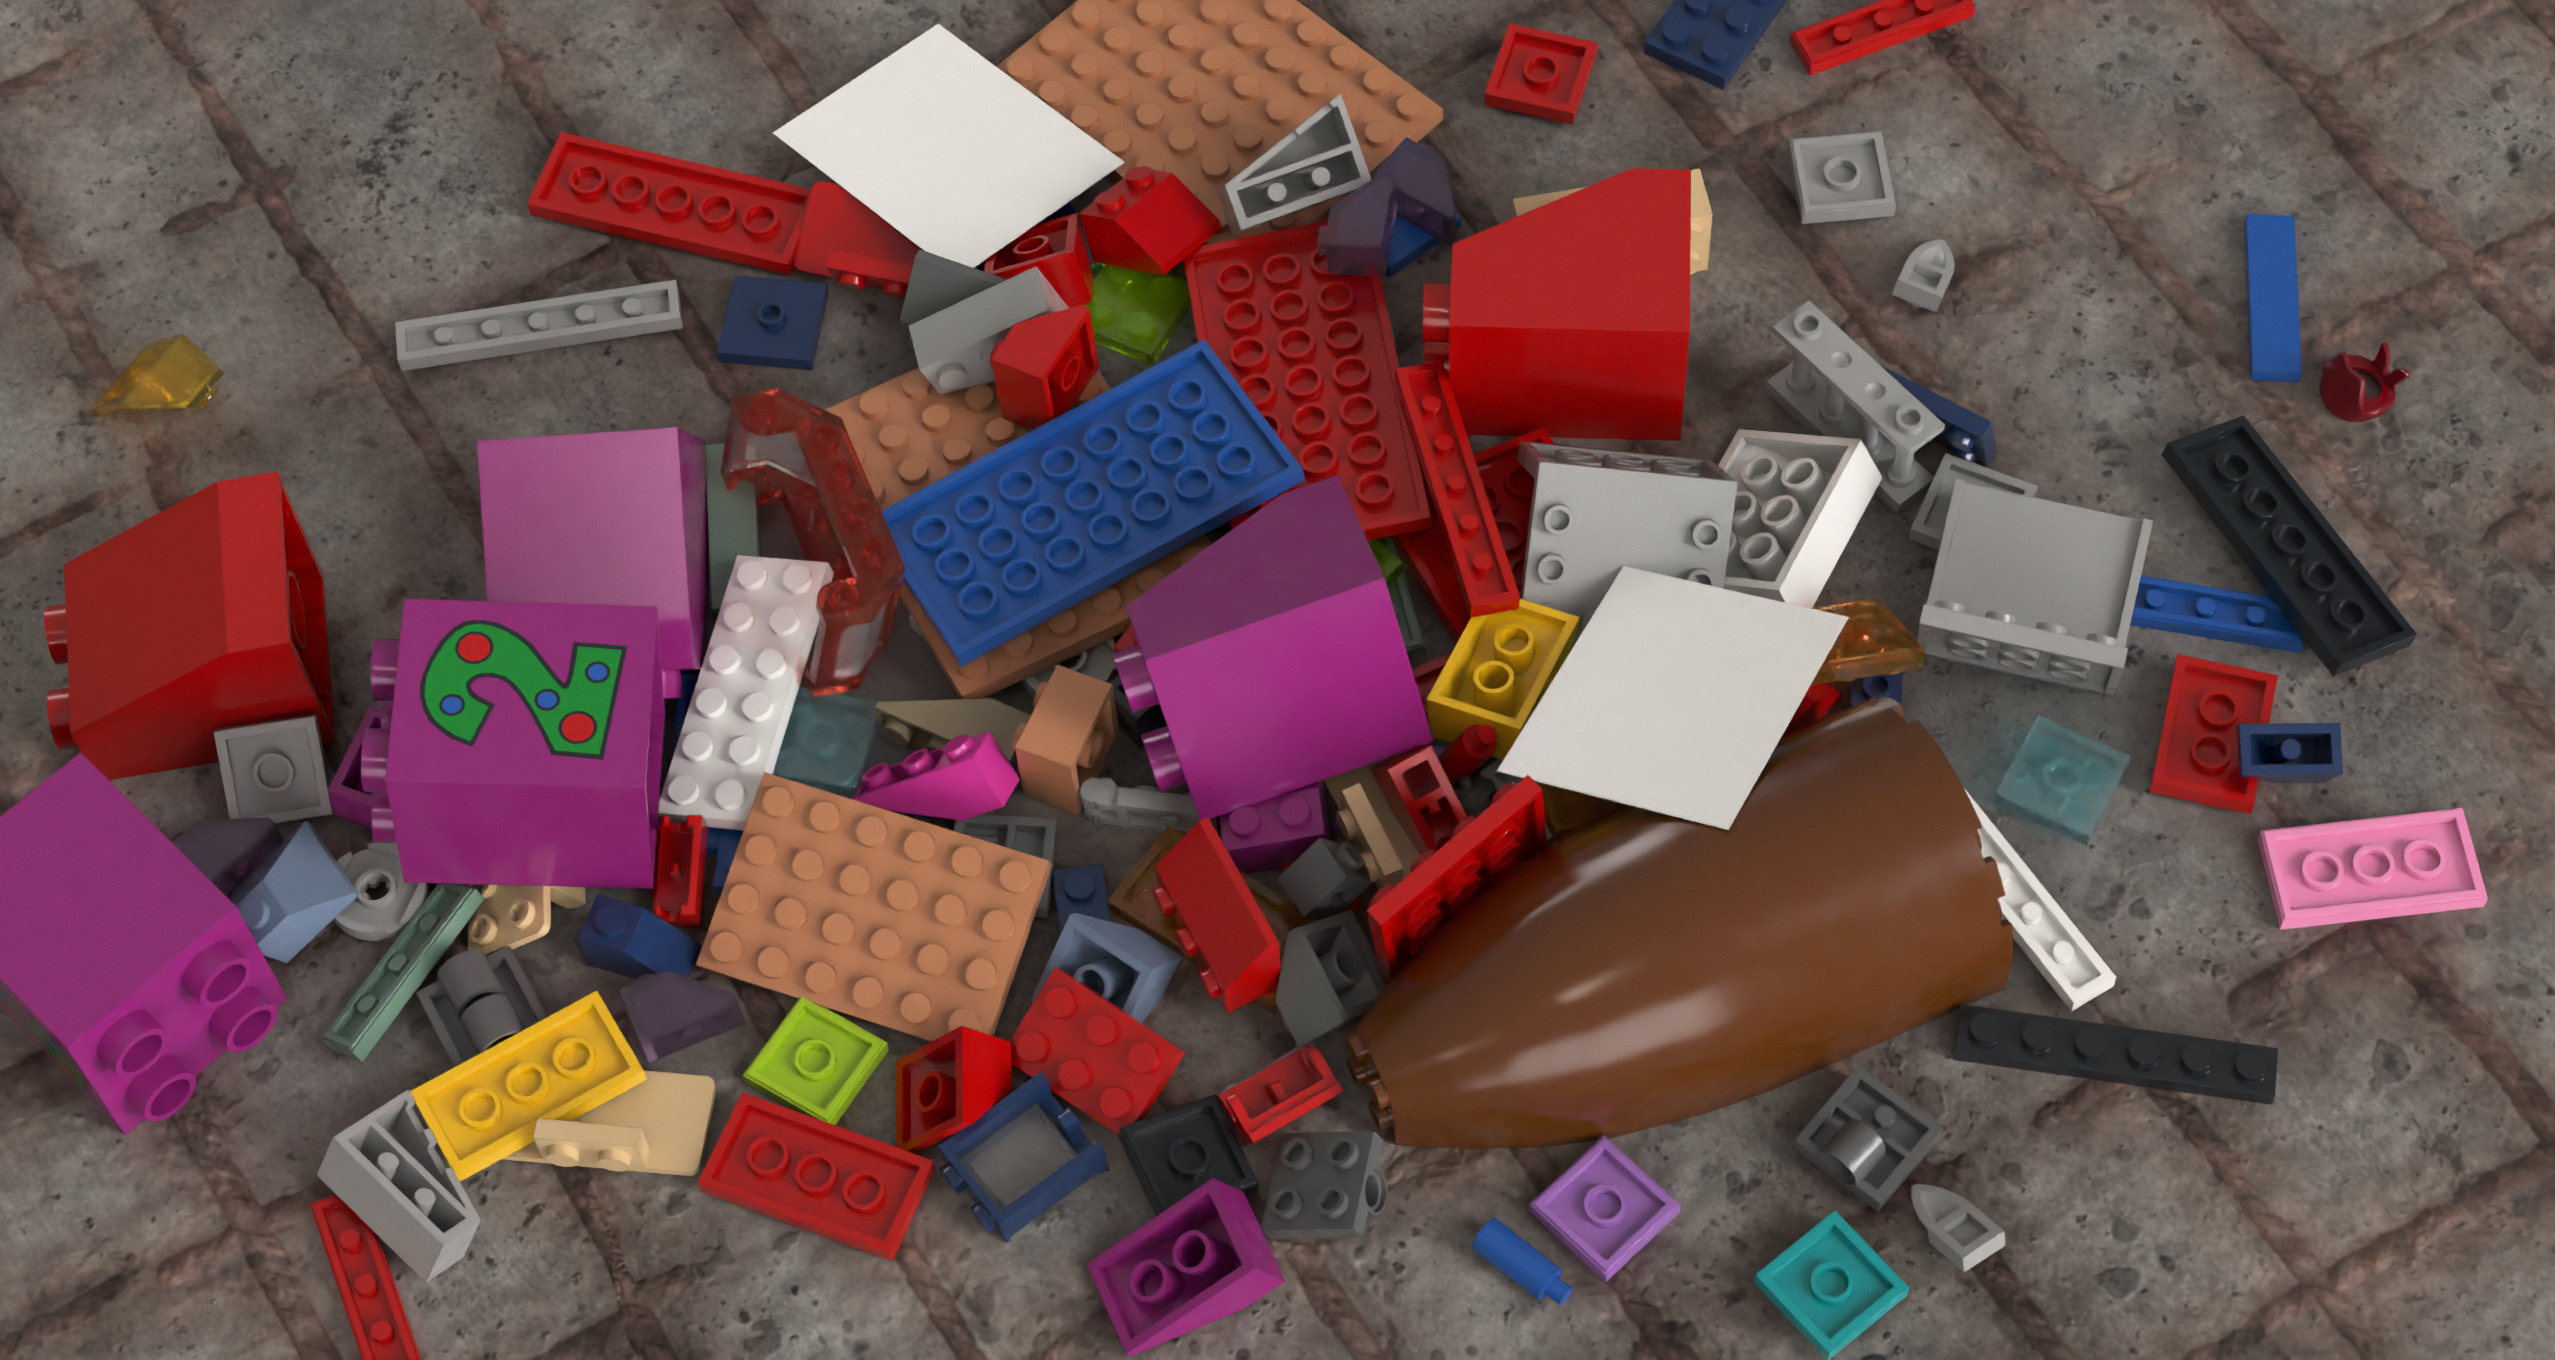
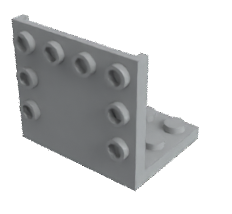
(1617, 511)
(2034, 588)

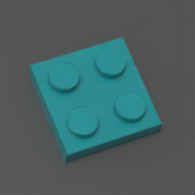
(1831, 1285)

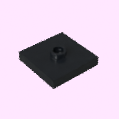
(1184, 1151)

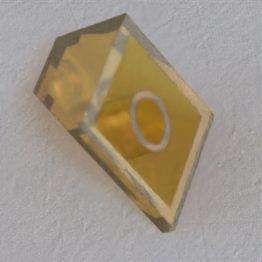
(162, 379)

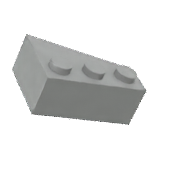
(1298, 172)
(958, 341)

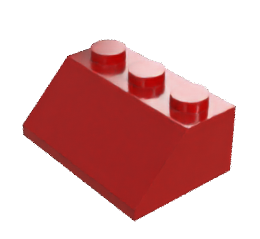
(1217, 919)

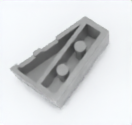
(401, 1188)

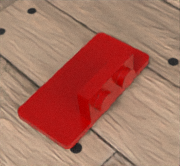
(853, 243)

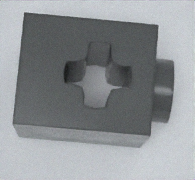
(1325, 879)

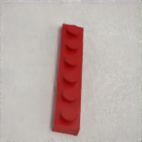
(1456, 489)

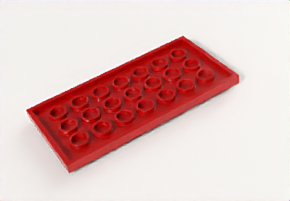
(1316, 366)

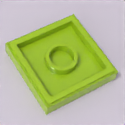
(816, 1062)

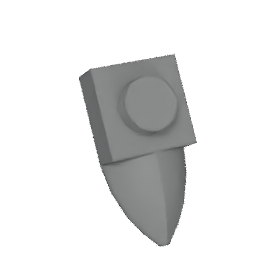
(1926, 275)
(1956, 1226)

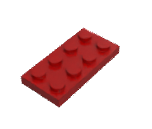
(817, 1176)

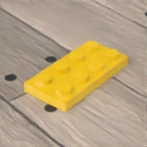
(543, 1072)

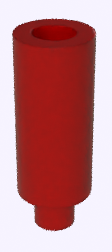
(1468, 752)

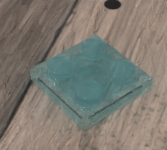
(828, 742)
(2062, 780)

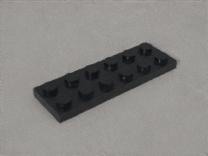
(2289, 545)

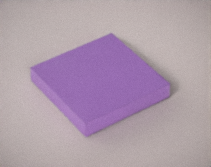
(1604, 1208)

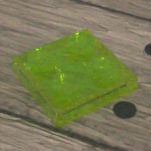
(1137, 311)

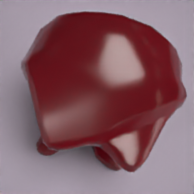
(2344, 388)

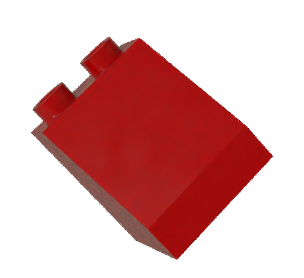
(1572, 314)
(191, 631)

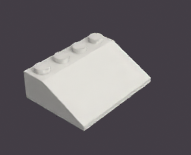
(1793, 510)

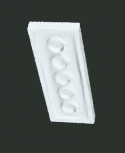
(744, 690)

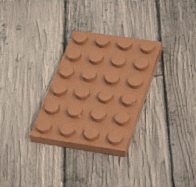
(873, 912)

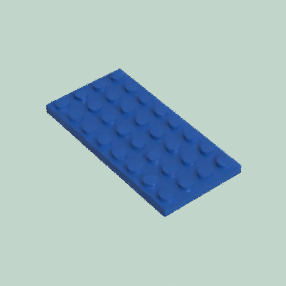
(1086, 501)

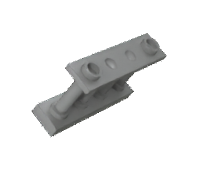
(1846, 394)

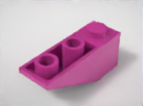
(948, 783)

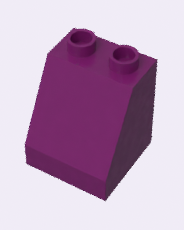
(603, 526)
(1273, 658)

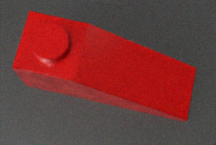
(1420, 797)

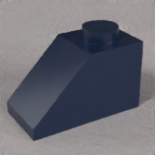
(2290, 752)
(634, 941)

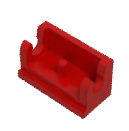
(680, 871)
(1279, 1094)

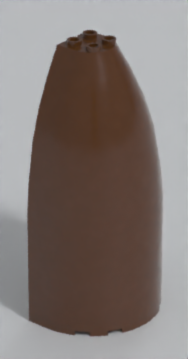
(1692, 962)

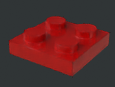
(1541, 73)

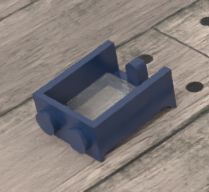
(1020, 1158)

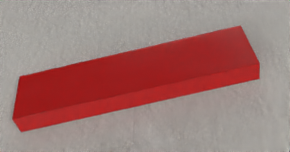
(1873, 29)
(364, 1283)

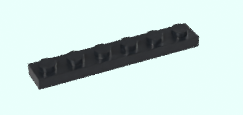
(2116, 1054)

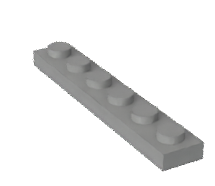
(538, 325)

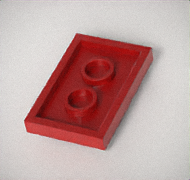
(2199, 732)
(1093, 1052)

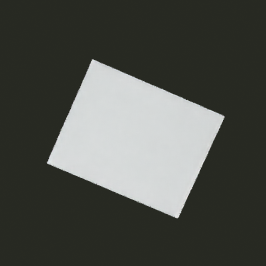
(948, 148)
(1674, 697)

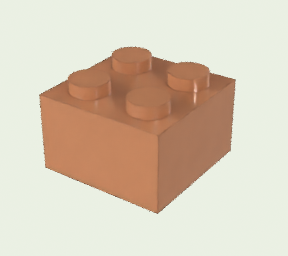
(1065, 738)

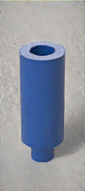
(1521, 1262)

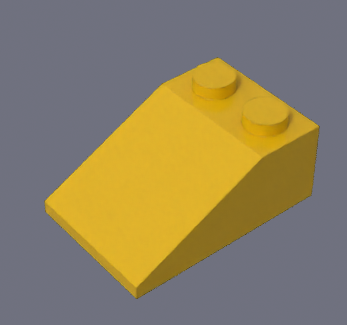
(1500, 672)

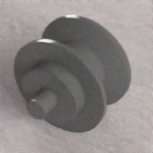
(1474, 794)

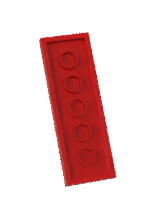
(671, 202)

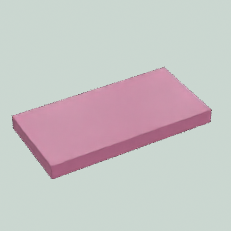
(2371, 868)

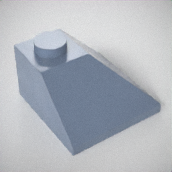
(293, 894)
(1114, 962)

